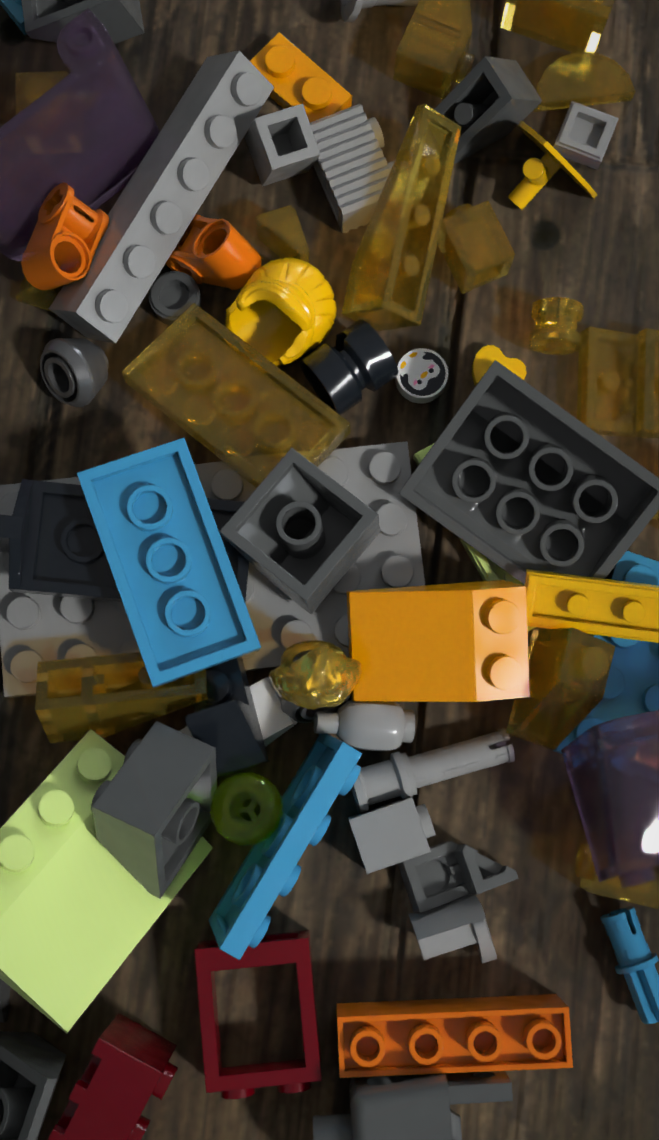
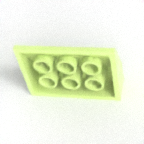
(64, 897)

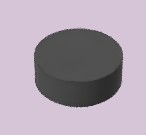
(173, 295)

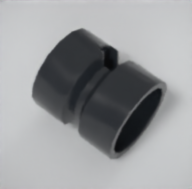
(352, 365)

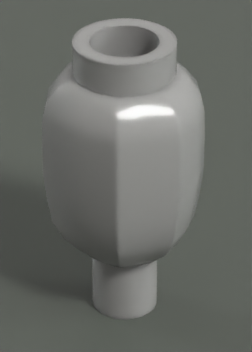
(368, 724)

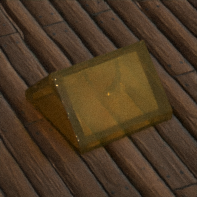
(560, 23)

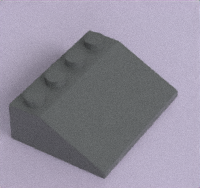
(532, 483)

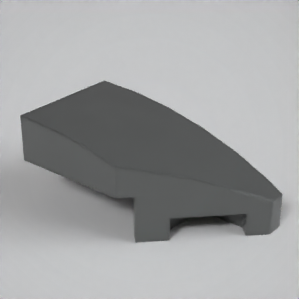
(449, 874)

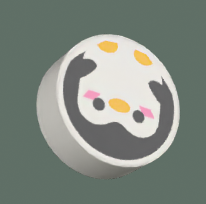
(421, 375)

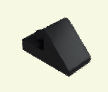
(229, 719)

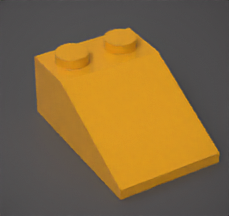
(440, 642)

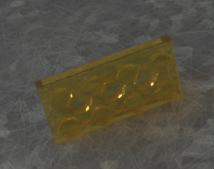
(233, 397)

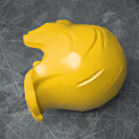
(283, 310)

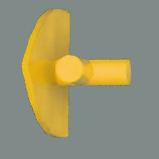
(540, 171)

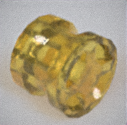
(556, 326)

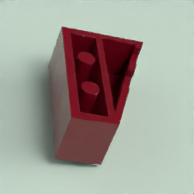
(121, 1077)

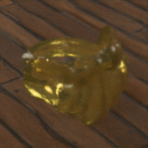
(318, 678)

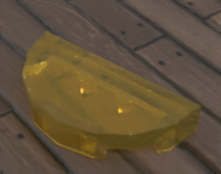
(585, 79)

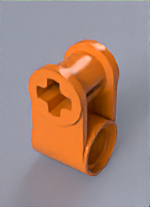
(64, 233)
(215, 254)

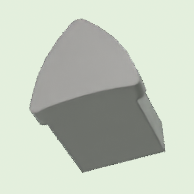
(452, 928)

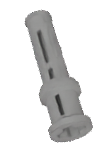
(403, 774)

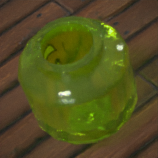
(227, 808)

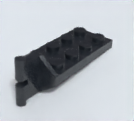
(59, 550)

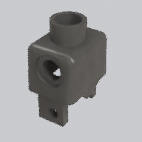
(411, 1106)

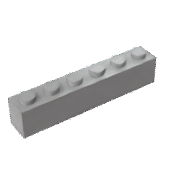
(164, 195)

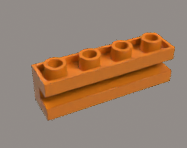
(453, 1035)

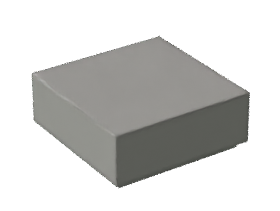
(585, 135)

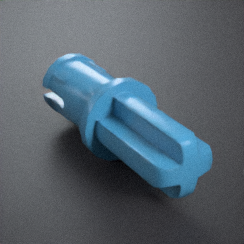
(634, 961)

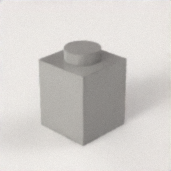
(282, 144)
(392, 833)

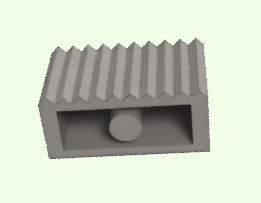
(351, 164)

